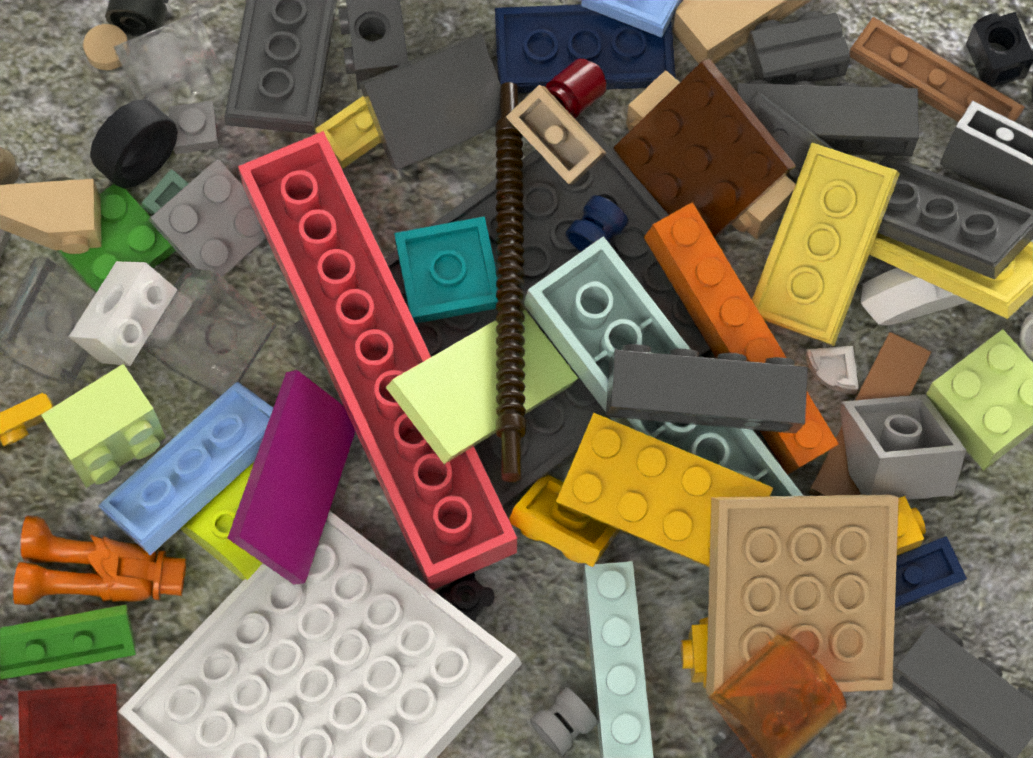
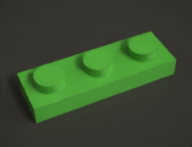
(65, 642)

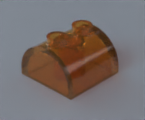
(779, 699)

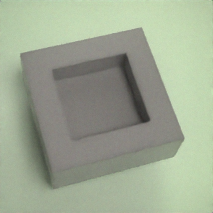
(195, 127)

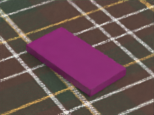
(293, 478)

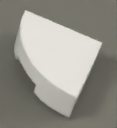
(834, 368)

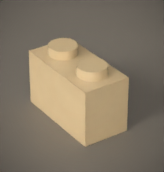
(556, 134)

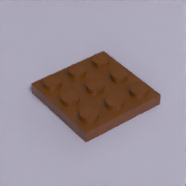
(704, 150)

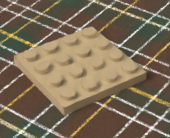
(809, 572)

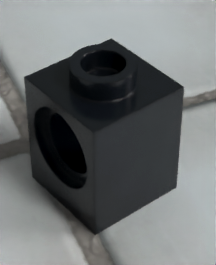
(998, 66)

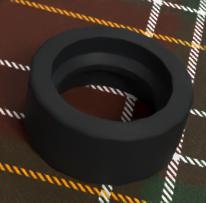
(133, 143)

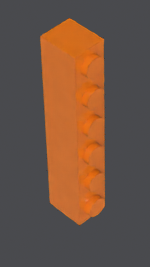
(729, 319)

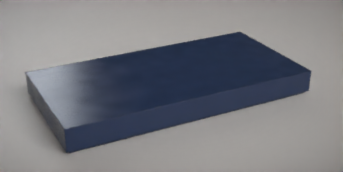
(544, 40)

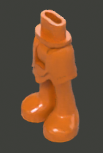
(121, 568)

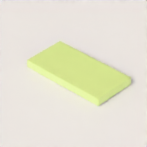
(456, 392)

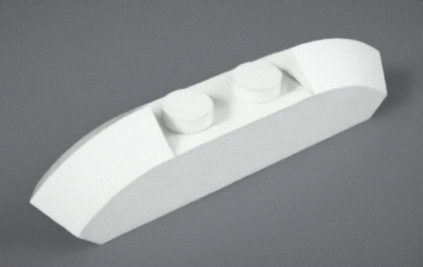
(902, 296)

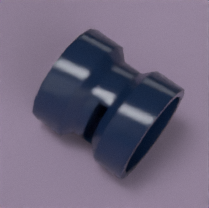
(599, 220)

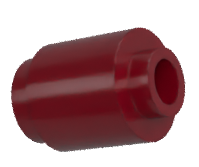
(578, 86)

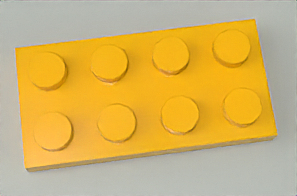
(650, 488)

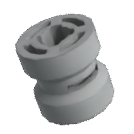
(563, 721)

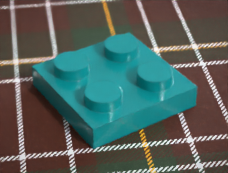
(447, 269)

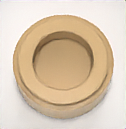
(100, 45)

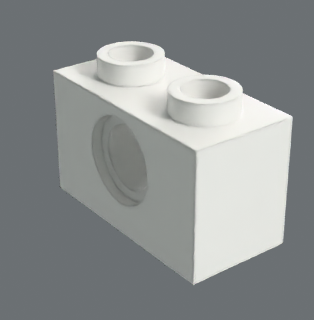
(123, 313)

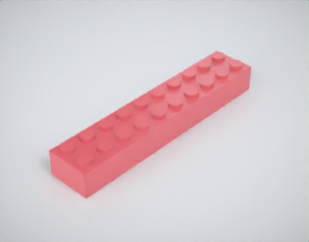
(365, 342)

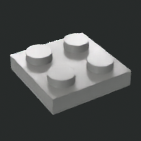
(210, 221)

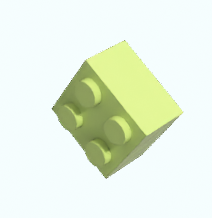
(988, 399)
(105, 426)

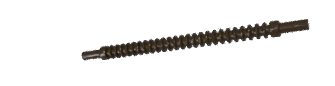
(510, 307)

